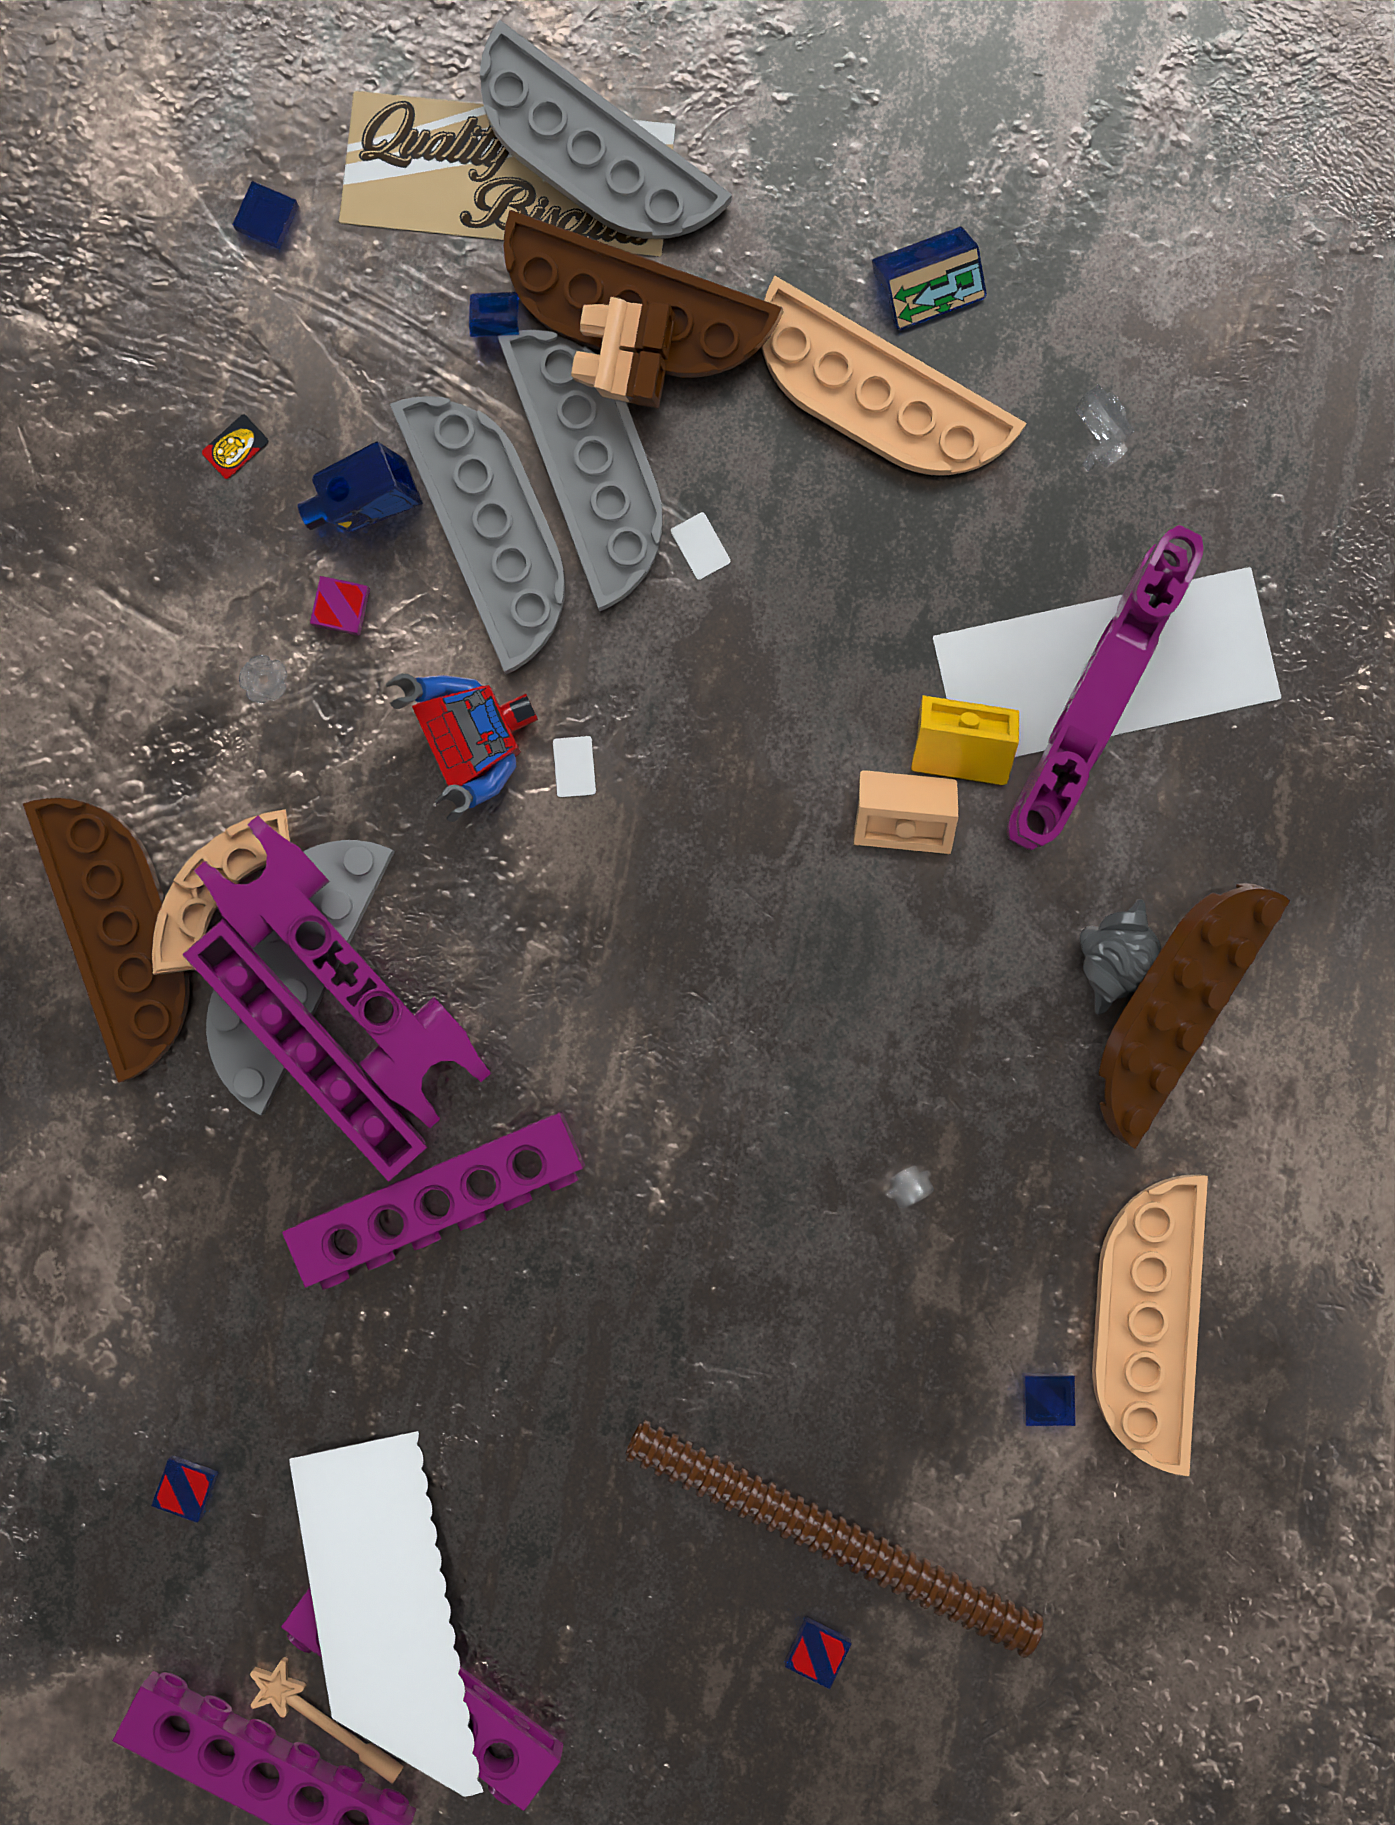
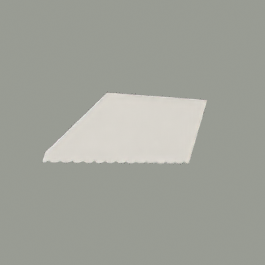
(385, 1605)

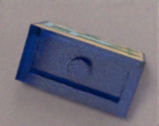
(931, 277)

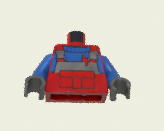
(466, 734)

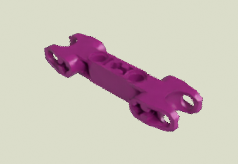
(1105, 688)
(281, 904)

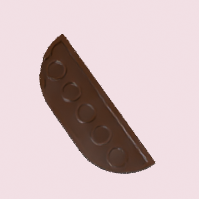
(564, 271)
(110, 916)
(1181, 1003)

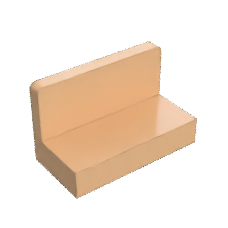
(906, 812)

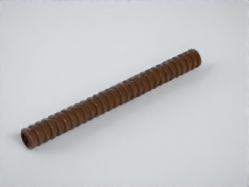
(837, 1539)

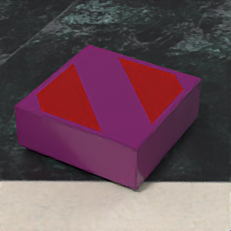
(340, 605)

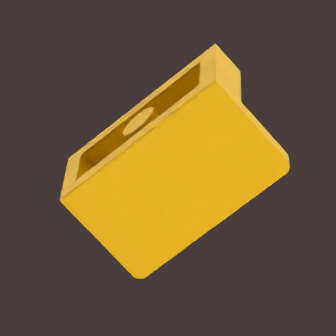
(966, 740)

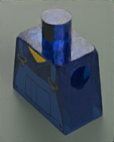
(361, 490)

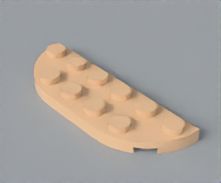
(880, 391)
(1151, 1321)

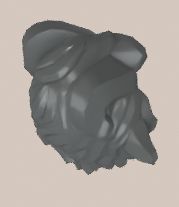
(1118, 954)

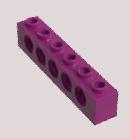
(305, 1049)
(313, 1240)
(493, 1719)
(237, 1777)

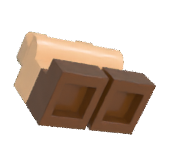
(631, 350)

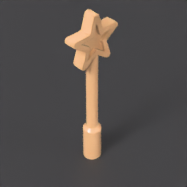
(282, 1691)

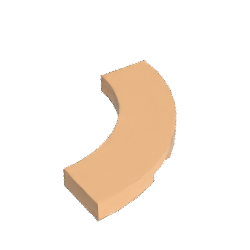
(190, 905)

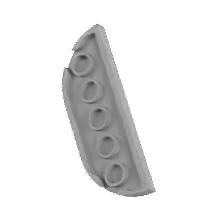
(590, 145)
(591, 462)
(488, 522)
(235, 1050)

